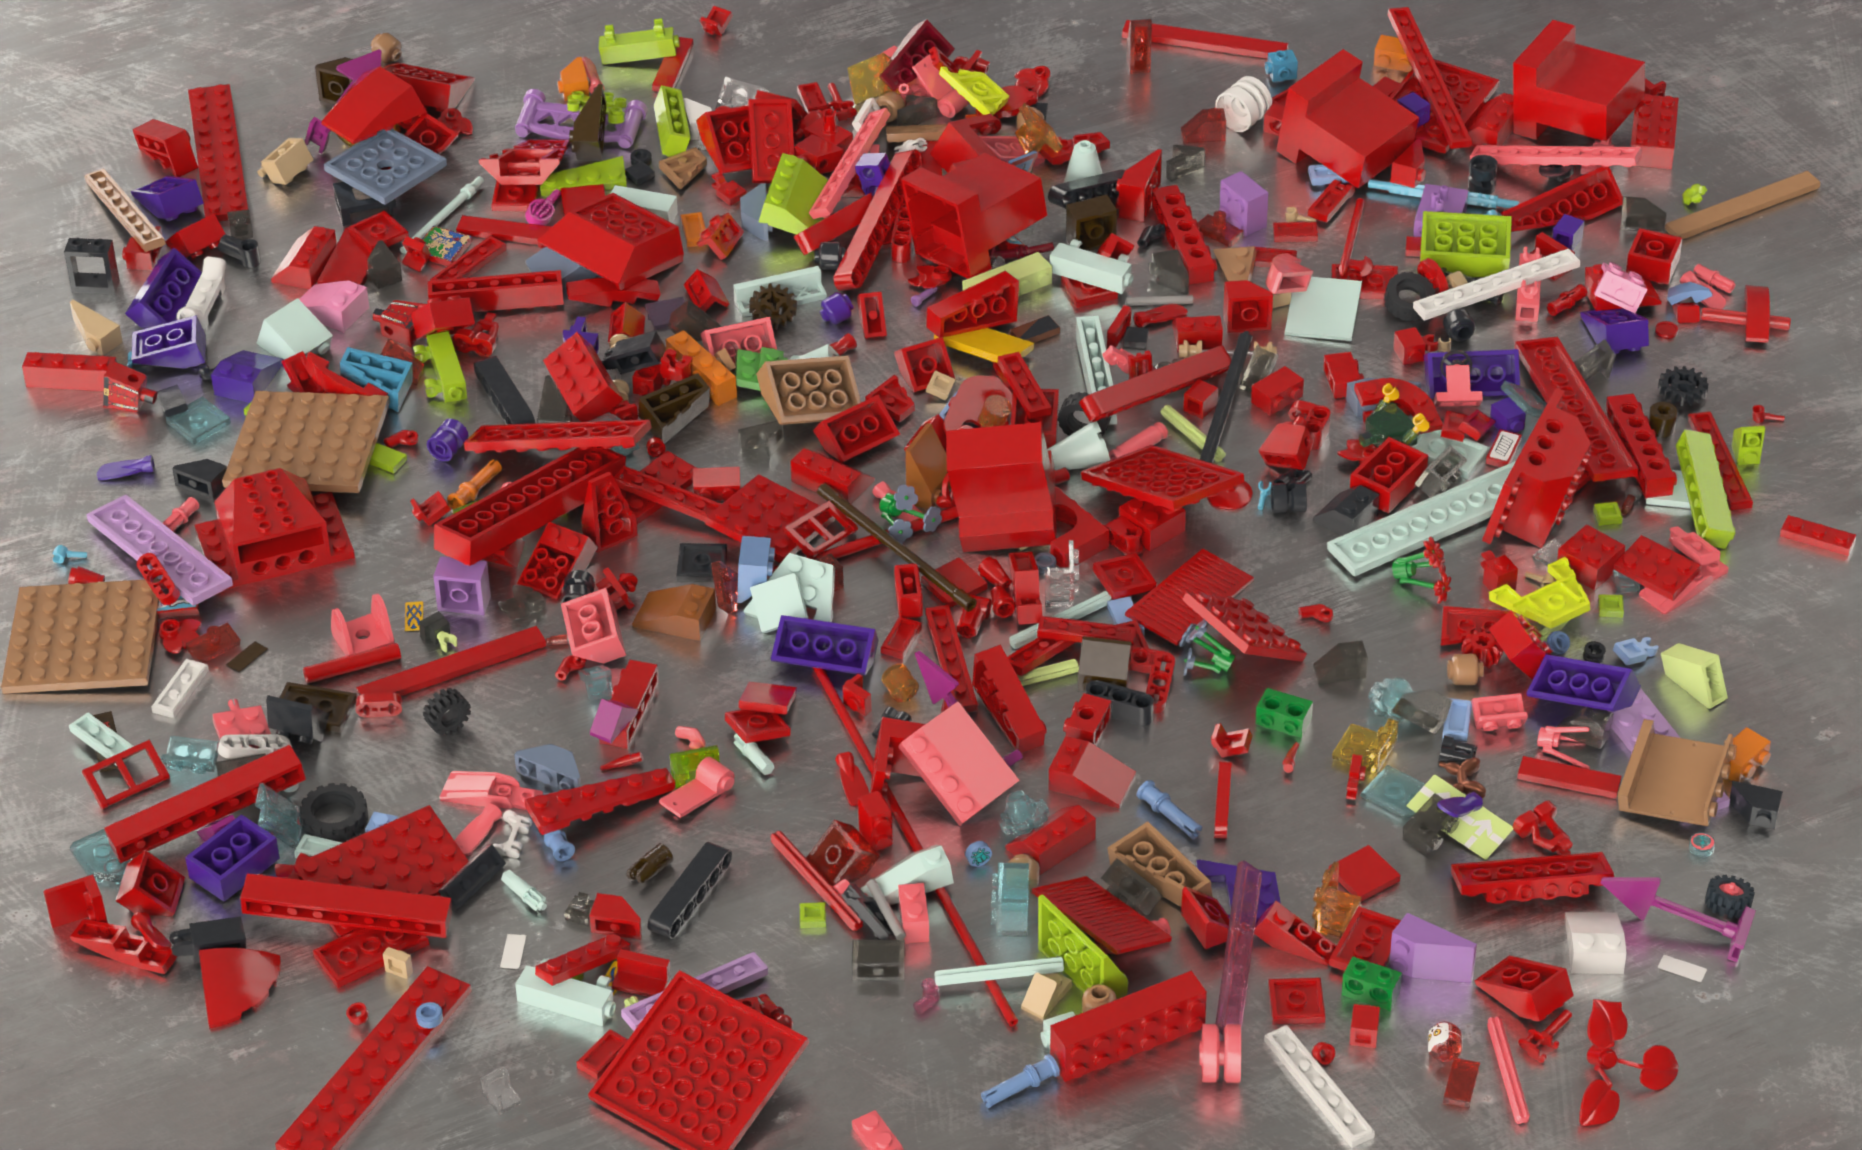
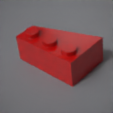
(168, 145)

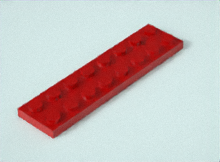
(557, 435)

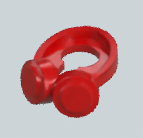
(945, 501)

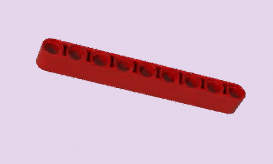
(876, 222)
(1155, 384)

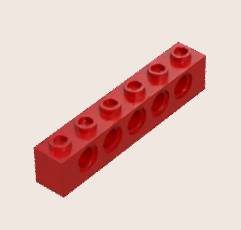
(1183, 233)
(1640, 440)

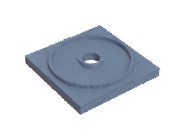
(363, 162)

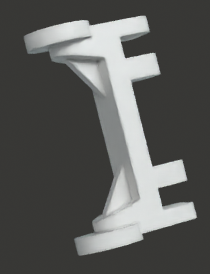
(519, 825)

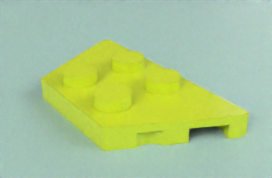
(977, 89)

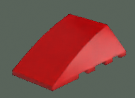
(373, 104)
(527, 162)

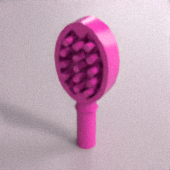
(541, 210)

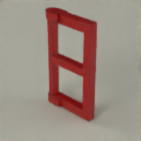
(807, 549)
(133, 788)

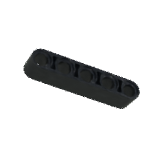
(1085, 188)
(503, 392)
(689, 890)

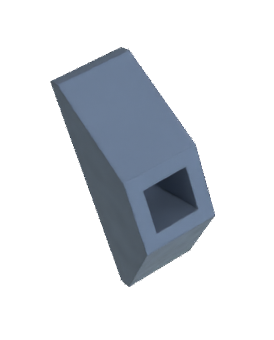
(751, 210)
(549, 765)

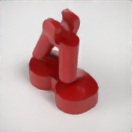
(475, 340)
(1543, 816)

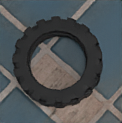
(334, 795)

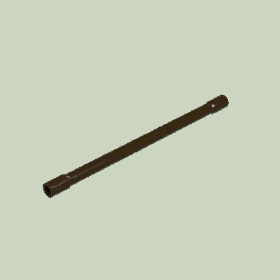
(958, 595)

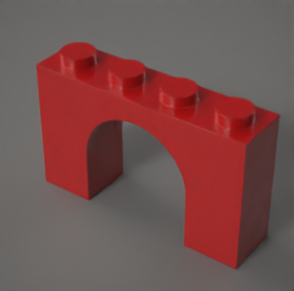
(1088, 533)

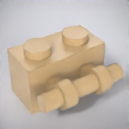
(286, 161)

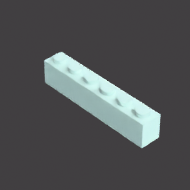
(1090, 348)

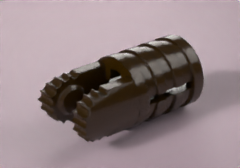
(650, 863)

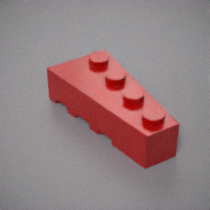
(1007, 699)

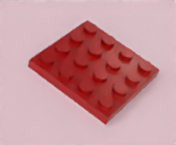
(763, 511)
(1245, 626)

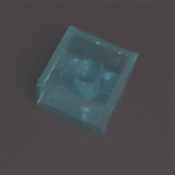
(1010, 899)

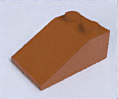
(926, 467)
(678, 611)

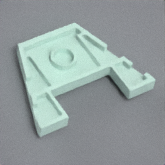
(815, 581)

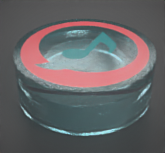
(1701, 844)

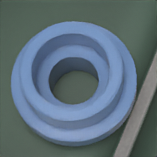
(1558, 642)

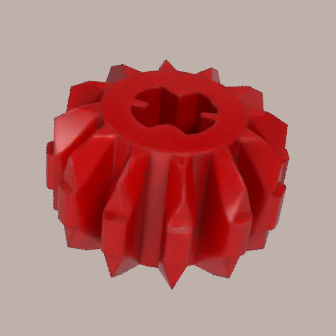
(1484, 647)

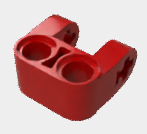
(1317, 418)

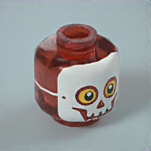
(1445, 1041)

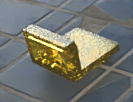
(865, 78)
(1366, 742)

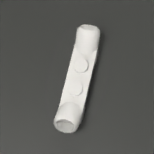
(206, 291)

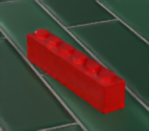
(503, 291)

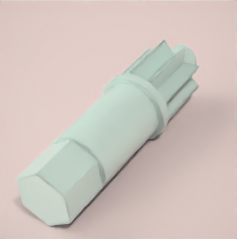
(755, 755)
(524, 890)

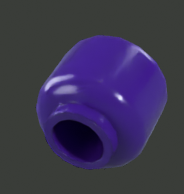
(836, 308)

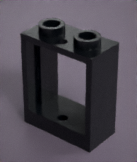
(92, 282)

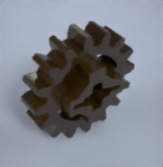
(773, 304)

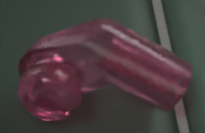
(930, 996)

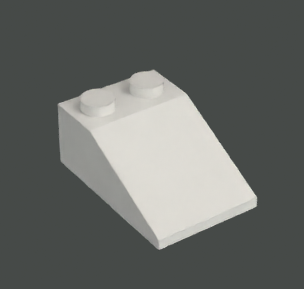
(1595, 943)

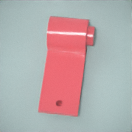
(948, 99)
(710, 781)

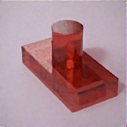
(1219, 230)
(213, 643)

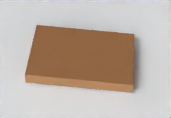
(913, 132)

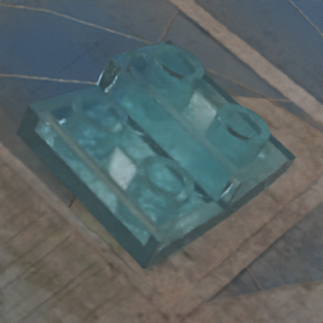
(279, 816)

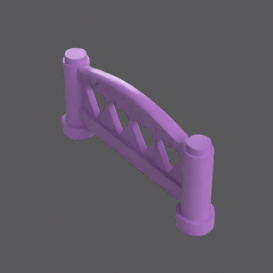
(536, 109)

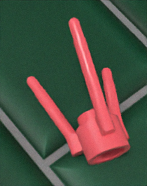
(1550, 738)

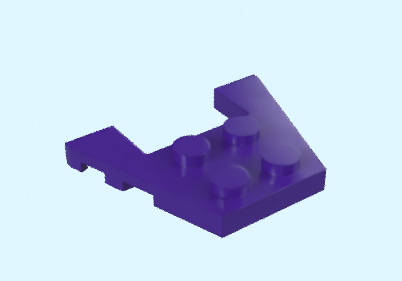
(1227, 873)

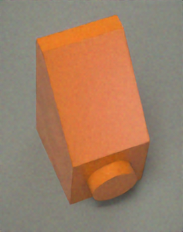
(573, 79)

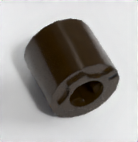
(1663, 419)

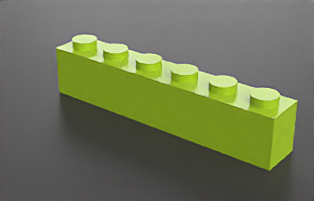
(1705, 488)

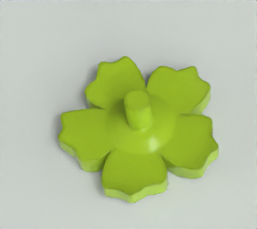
(1694, 194)

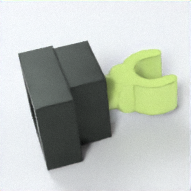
(437, 630)

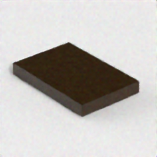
(335, 702)

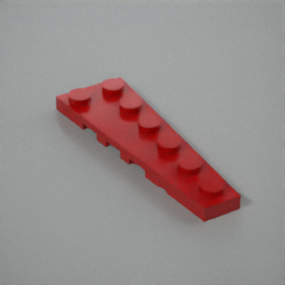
(559, 808)

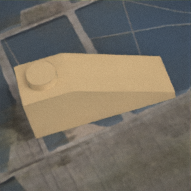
(97, 331)

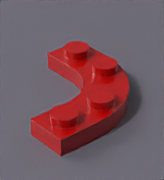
(1409, 397)

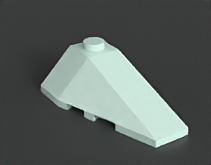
(923, 866)

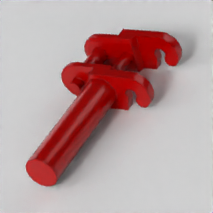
(844, 108)
(1544, 1037)

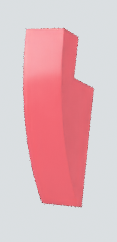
(1287, 275)

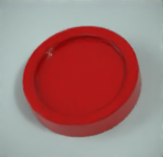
(1666, 329)

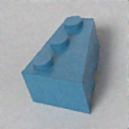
(381, 371)

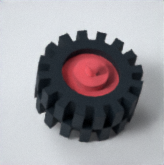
(1729, 896)

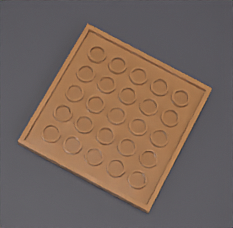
(310, 435)
(81, 637)

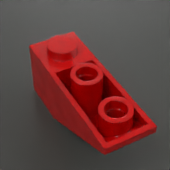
(1292, 935)

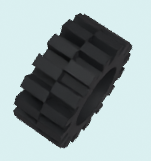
(436, 714)

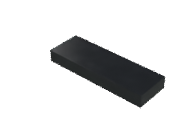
(472, 876)

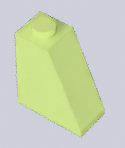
(1696, 673)

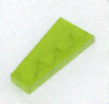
(606, 172)

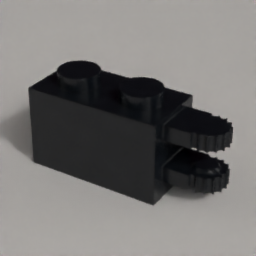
(635, 353)
(208, 935)

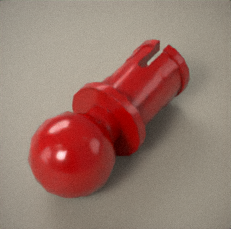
(776, 1013)

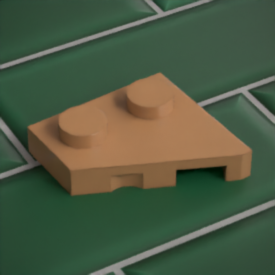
(683, 166)

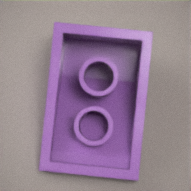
(1431, 952)

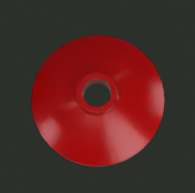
(1234, 498)

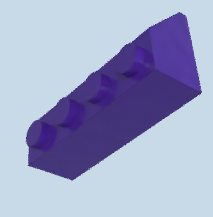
(164, 291)
(1488, 371)
(825, 645)
(1584, 683)

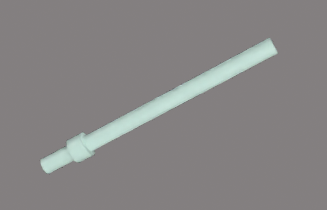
(466, 193)

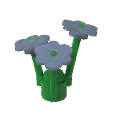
(903, 501)
(1222, 656)

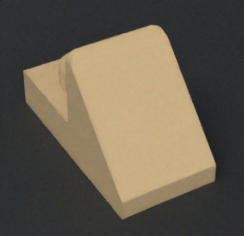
(1045, 993)

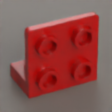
(75, 902)

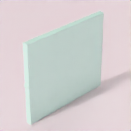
(1325, 309)

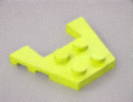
(1551, 603)

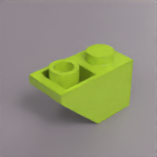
(1748, 444)

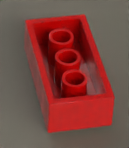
(1655, 130)
(582, 379)

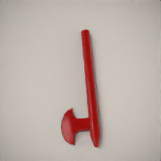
(1364, 266)

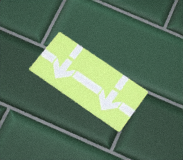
(1478, 830)

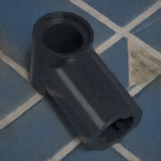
(244, 250)

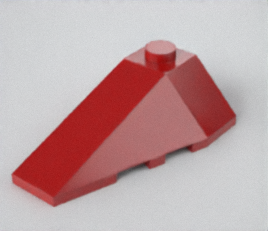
(607, 514)

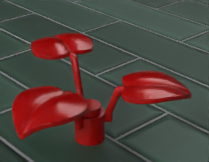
(1604, 1026)

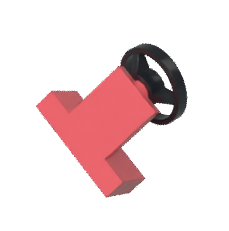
(1458, 383)

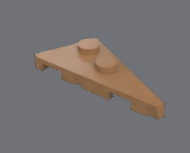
(1236, 262)

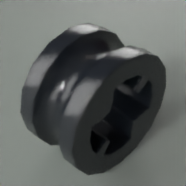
(1596, 647)

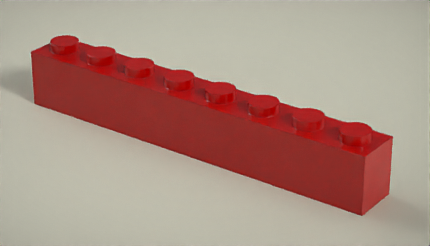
(203, 804)
(346, 905)

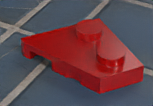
(894, 399)

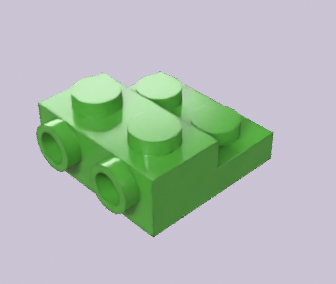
(750, 362)

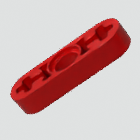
(158, 587)

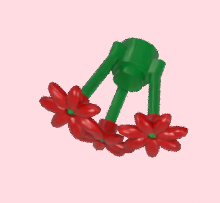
(1405, 568)

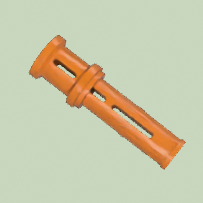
(469, 490)

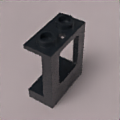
(348, 204)

